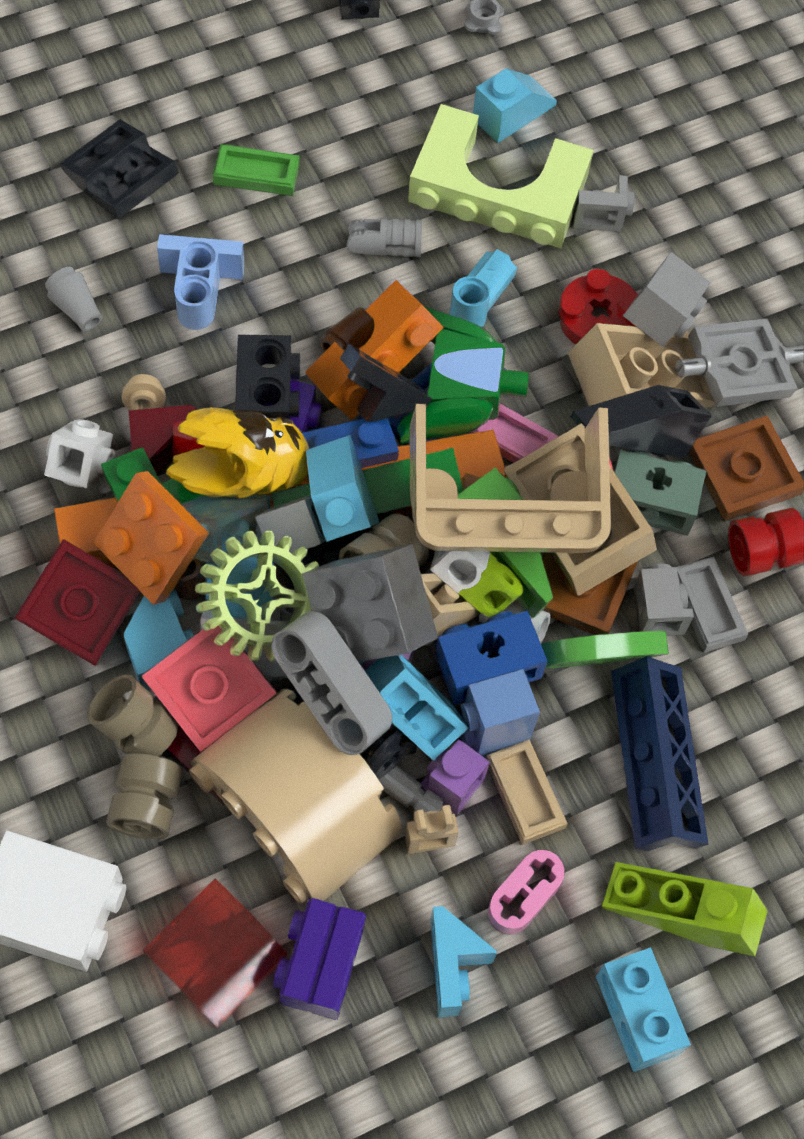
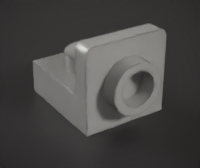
(604, 209)

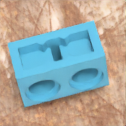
(417, 705)
(642, 1009)

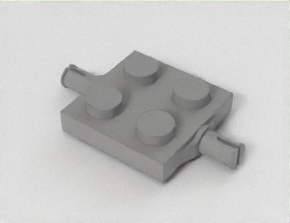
(741, 362)

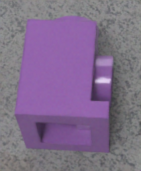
(456, 775)

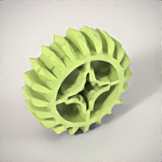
(262, 575)

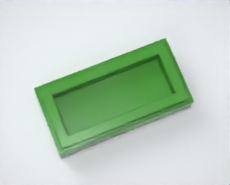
(256, 170)

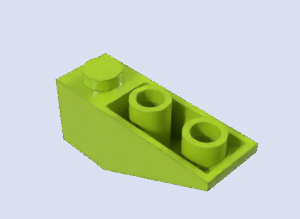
(688, 906)

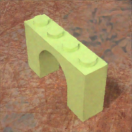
(534, 211)

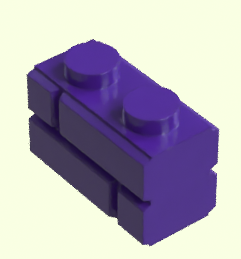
(321, 958)

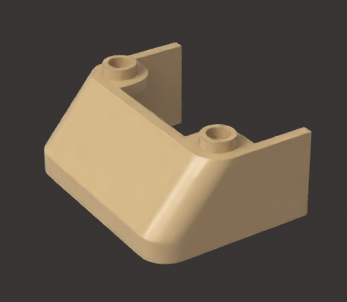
(570, 522)

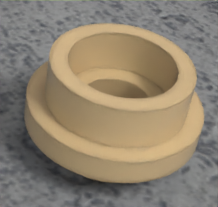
(143, 393)

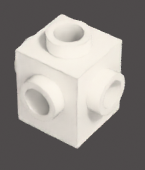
(78, 452)

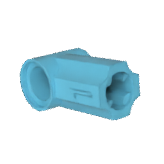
(482, 287)

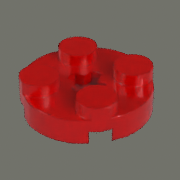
(591, 291)

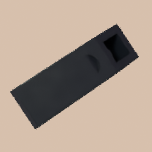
(651, 420)

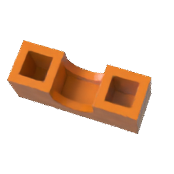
(398, 336)

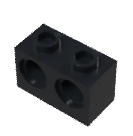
(262, 384)

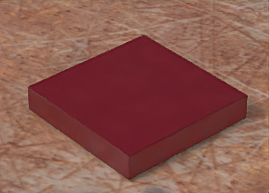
(78, 602)

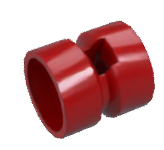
(767, 542)

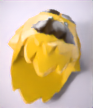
(241, 454)

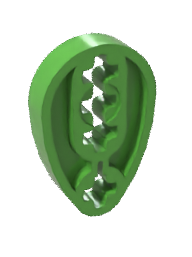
(604, 648)

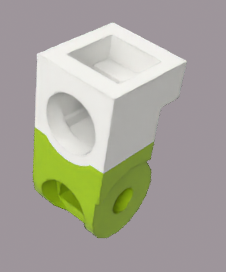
(478, 579)

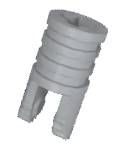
(385, 237)

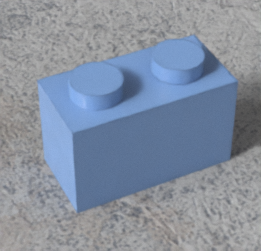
(499, 713)

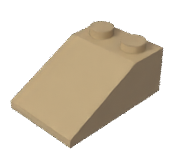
(625, 360)
(630, 533)

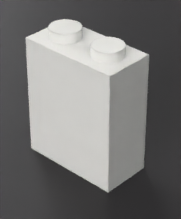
(56, 900)

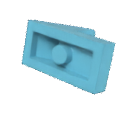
(453, 947)

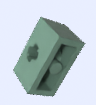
(677, 493)

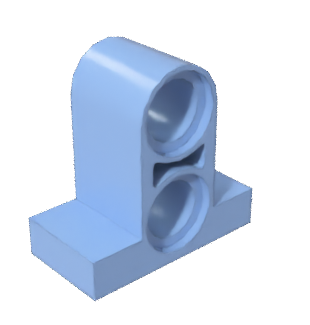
(182, 257)

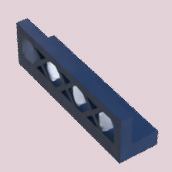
(652, 752)

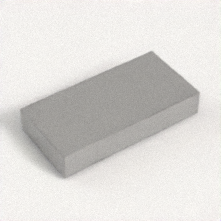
(714, 611)

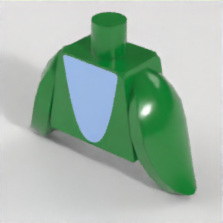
(465, 380)

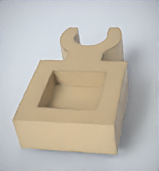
(431, 830)

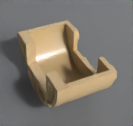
(300, 795)

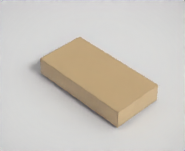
(526, 792)

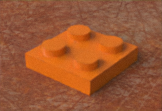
(150, 537)

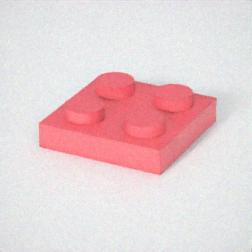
(208, 687)

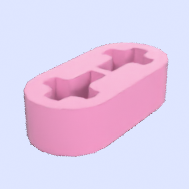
(534, 899)

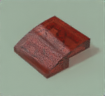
(215, 952)

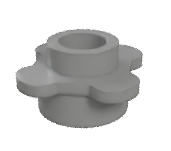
(484, 16)

